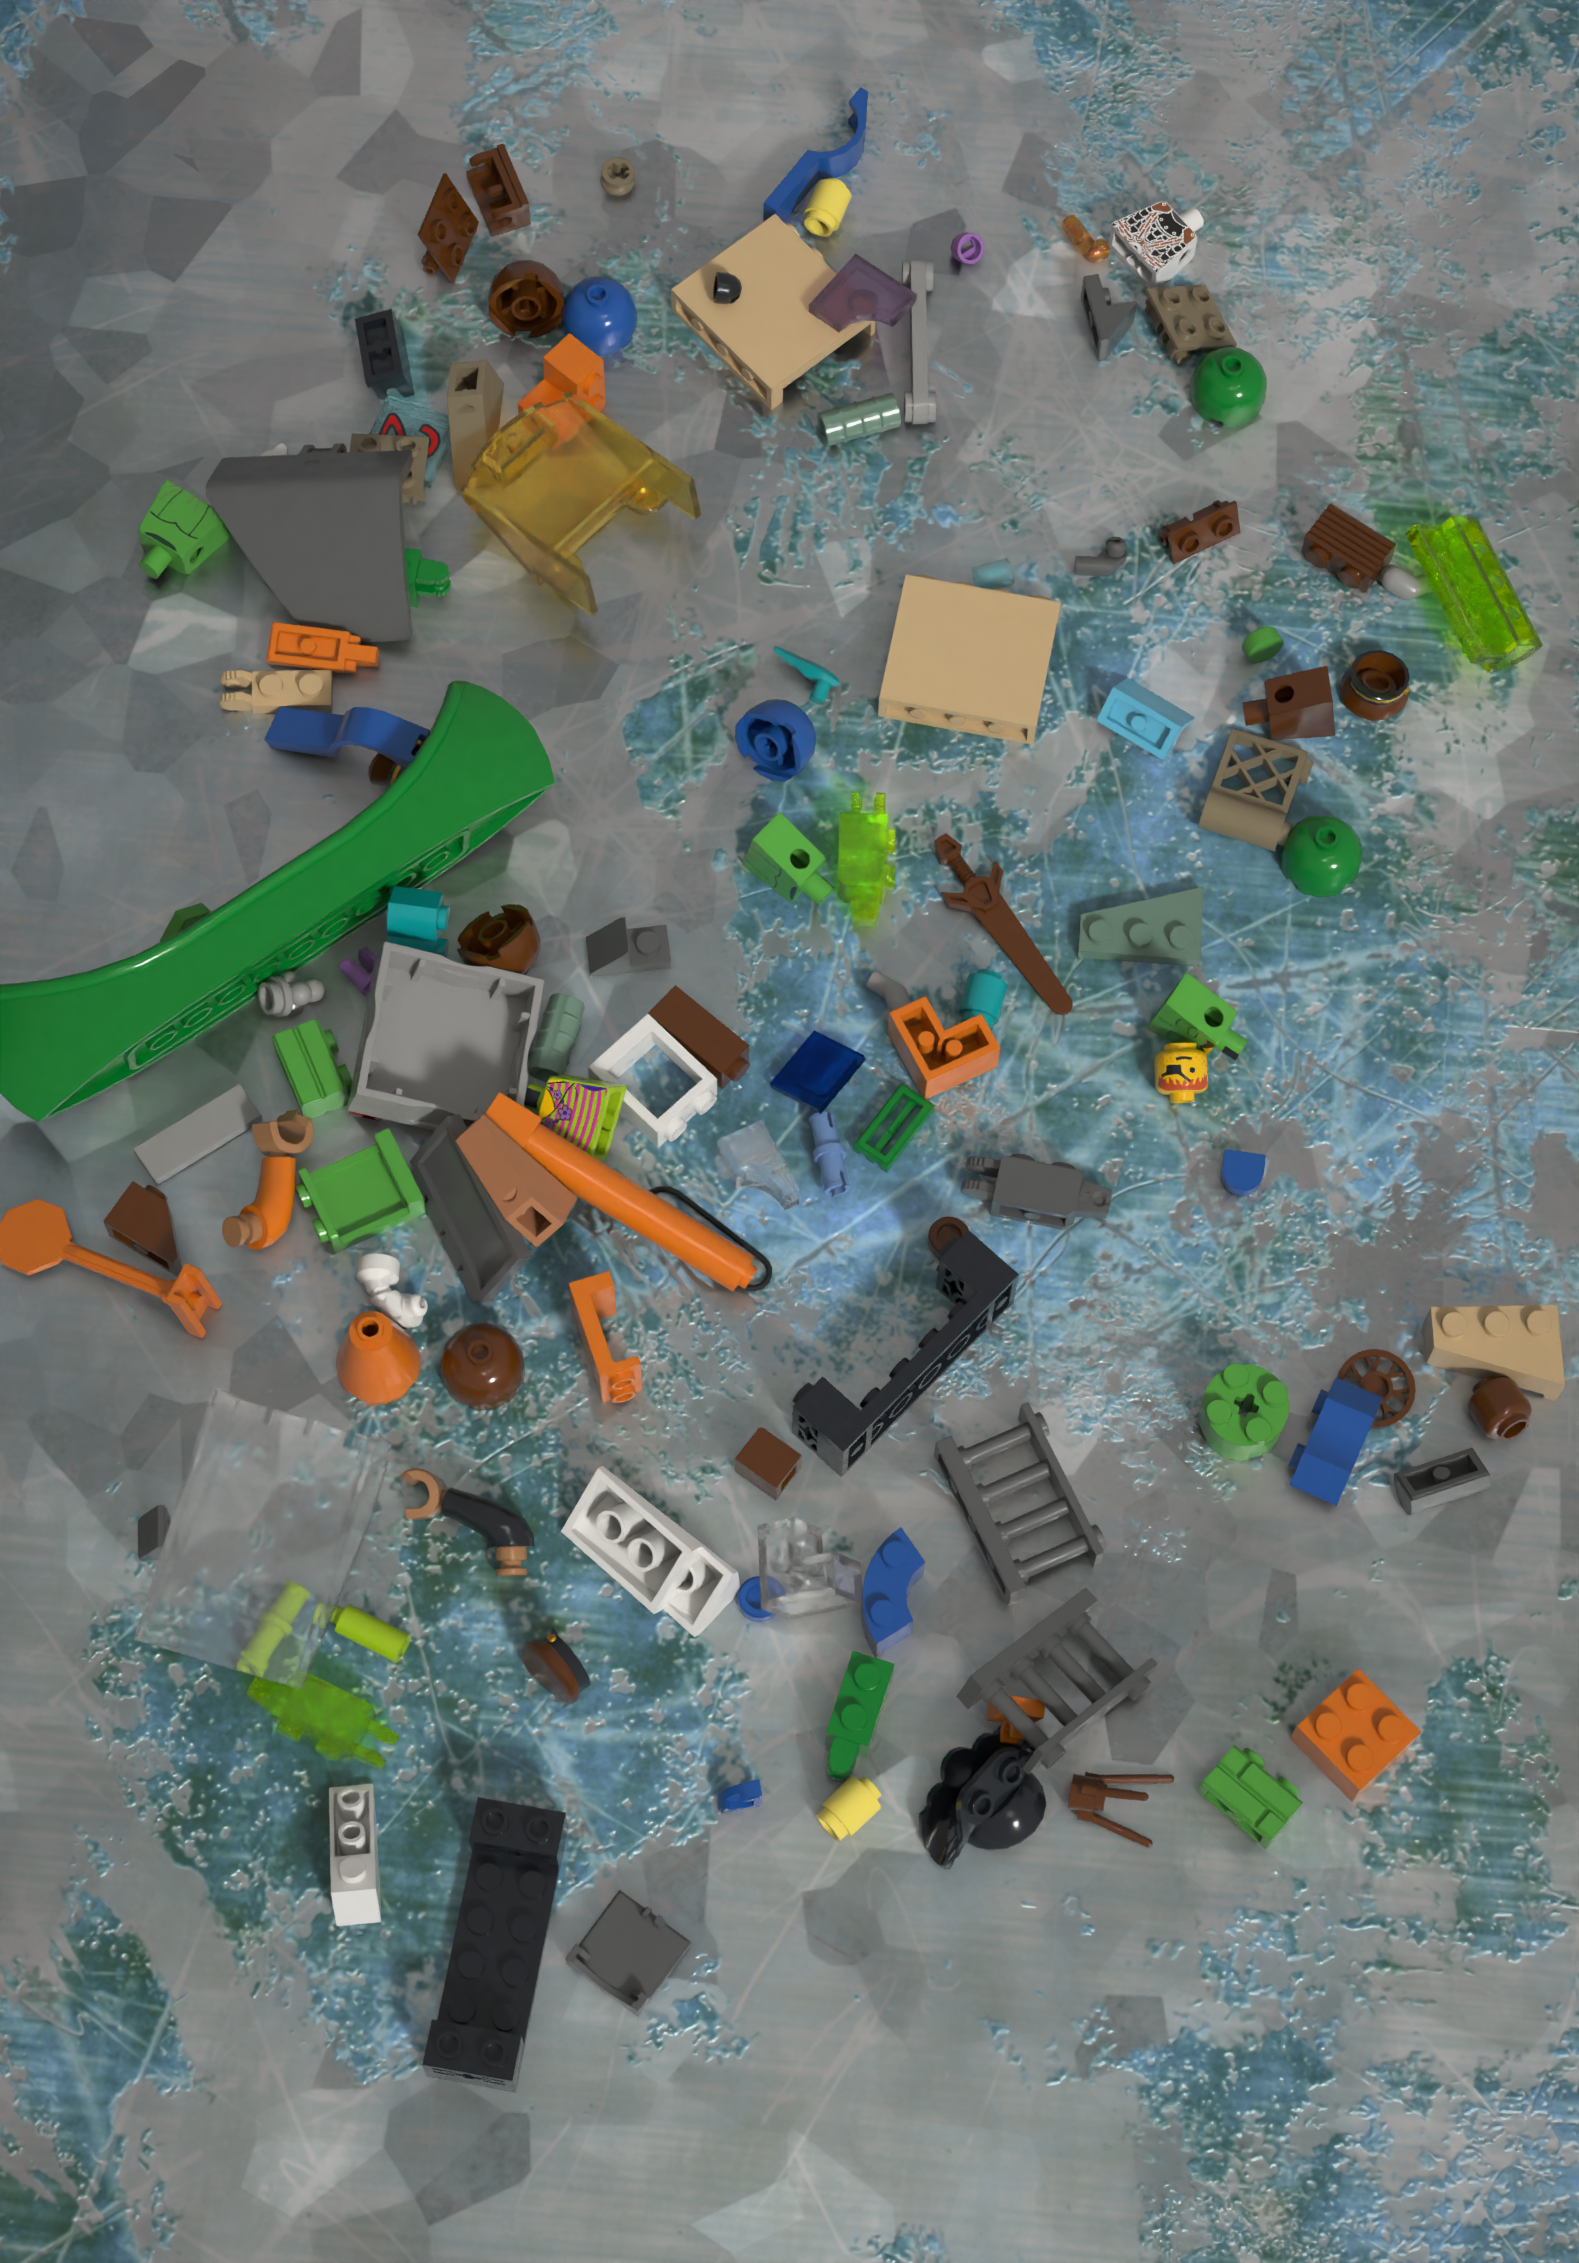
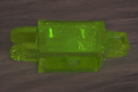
(863, 860)
(323, 1716)

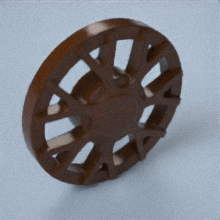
(1381, 1384)

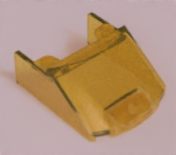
(559, 480)

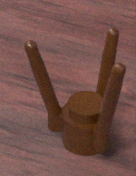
(1091, 1791)

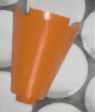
(377, 1359)

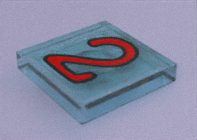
(409, 419)

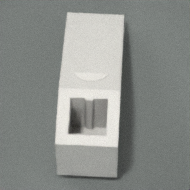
(354, 1855)

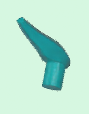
(819, 675)

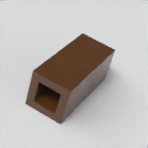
(703, 1036)

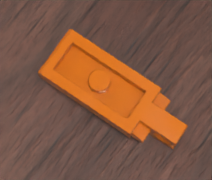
(318, 649)

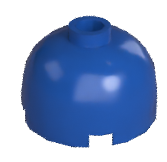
(600, 315)
(776, 738)

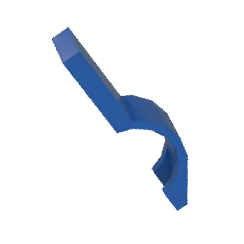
(820, 165)
(328, 732)

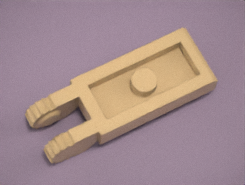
(276, 689)

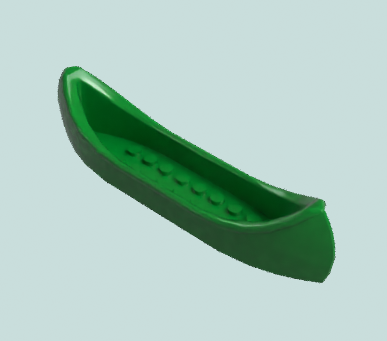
(103, 1025)

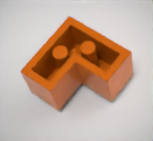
(566, 369)
(938, 1056)

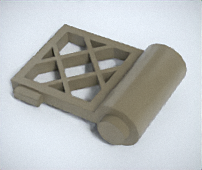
(1247, 816)

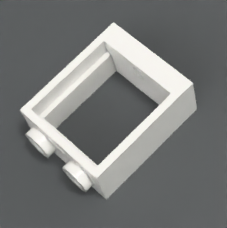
(628, 1051)

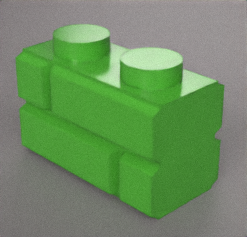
(312, 1069)
(1251, 1795)

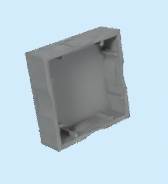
(442, 1038)

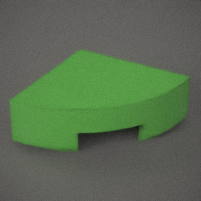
(184, 918)

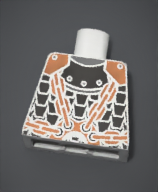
(1156, 242)

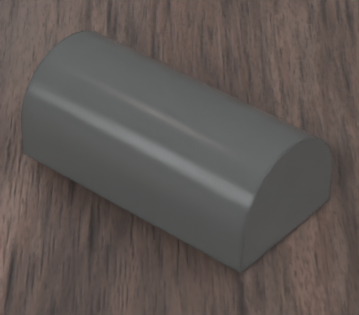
(1441, 1481)

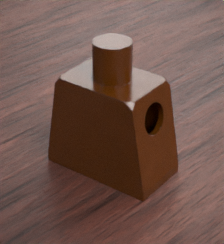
(1295, 706)

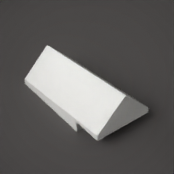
(650, 1553)

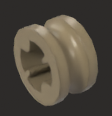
(618, 185)

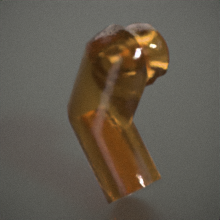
(1091, 250)

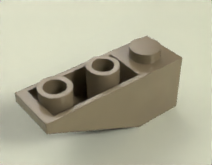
(473, 412)

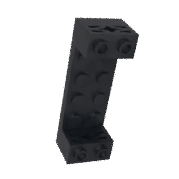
(981, 1290)
(497, 1945)

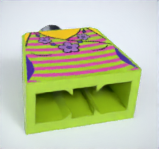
(579, 1110)

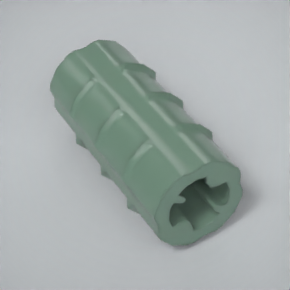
(859, 419)
(556, 1037)

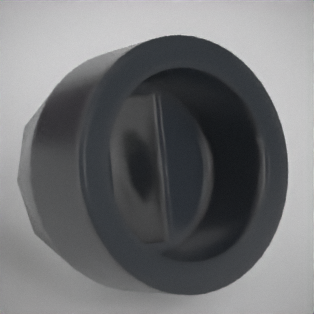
(726, 288)

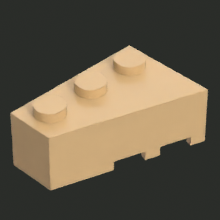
(1499, 1343)

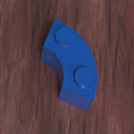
(1335, 1440)
(885, 1592)

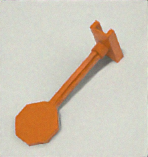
(40, 1238)

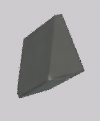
(153, 1532)

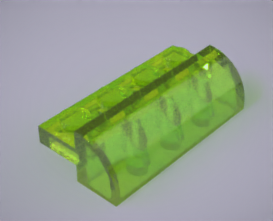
(1474, 592)

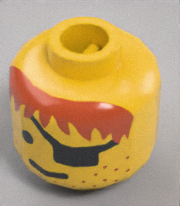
(1181, 1072)

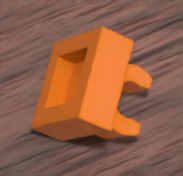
(1008, 1733)

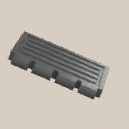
(464, 1211)

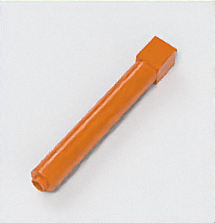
(624, 1198)

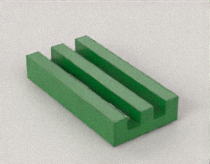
(875, 1154)

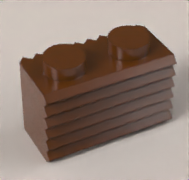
(1347, 548)

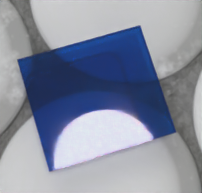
(817, 1071)

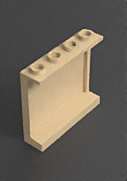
(767, 331)
(969, 658)

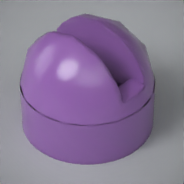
(969, 254)

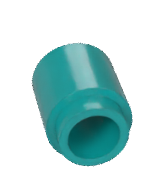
(984, 996)

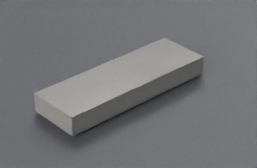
(197, 1134)

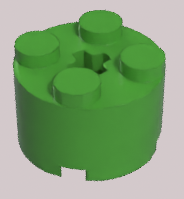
(1249, 1389)

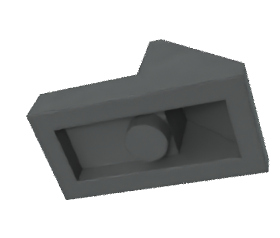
(1105, 321)
(626, 950)

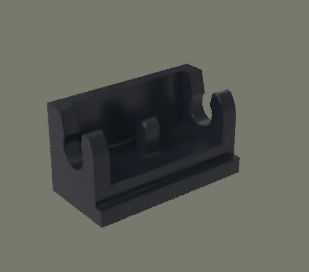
(384, 354)

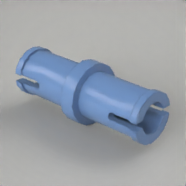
(829, 1154)

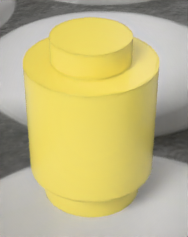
(826, 207)
(849, 1807)

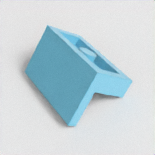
(1144, 718)

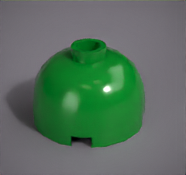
(1228, 386)
(1321, 855)

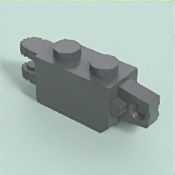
(1036, 1191)

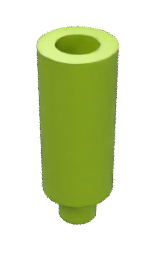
(371, 1632)

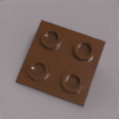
(446, 231)

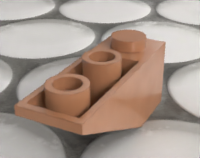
(516, 1182)

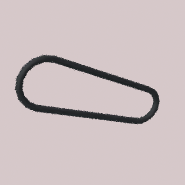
(727, 1231)

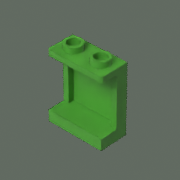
(361, 1194)

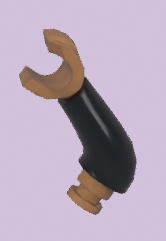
(497, 1523)

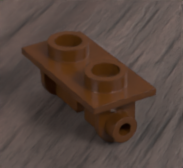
(1208, 528)

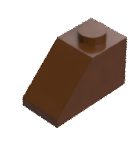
(146, 1226)

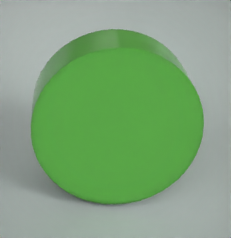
(1262, 644)

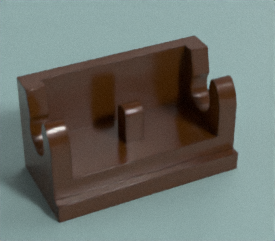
(498, 191)

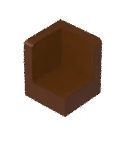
(768, 1463)

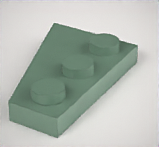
(1146, 931)

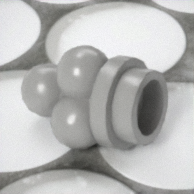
(288, 994)

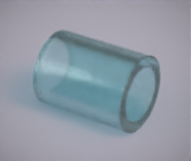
(993, 574)

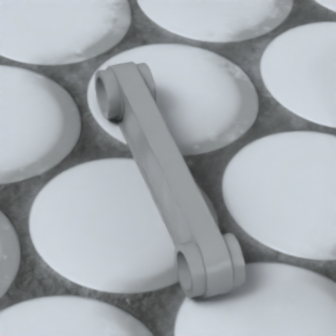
(919, 403)

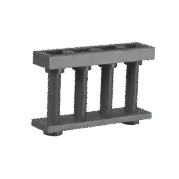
(994, 1537)
(1046, 1640)

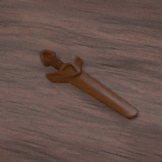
(984, 900)

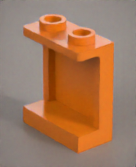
(591, 1301)

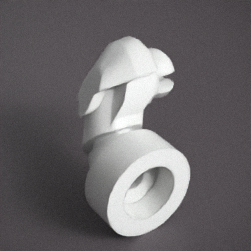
(380, 1273)

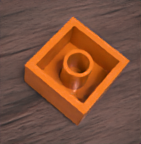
(1355, 1734)

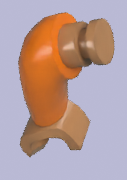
(272, 1209)

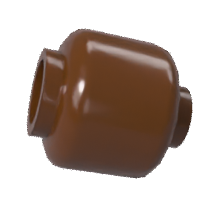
(1499, 1408)

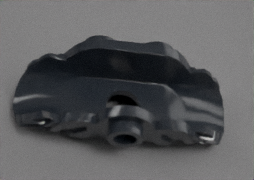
(982, 1799)

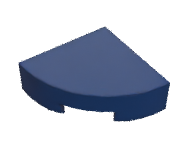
(740, 1797)

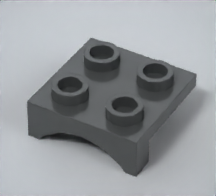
(628, 1952)

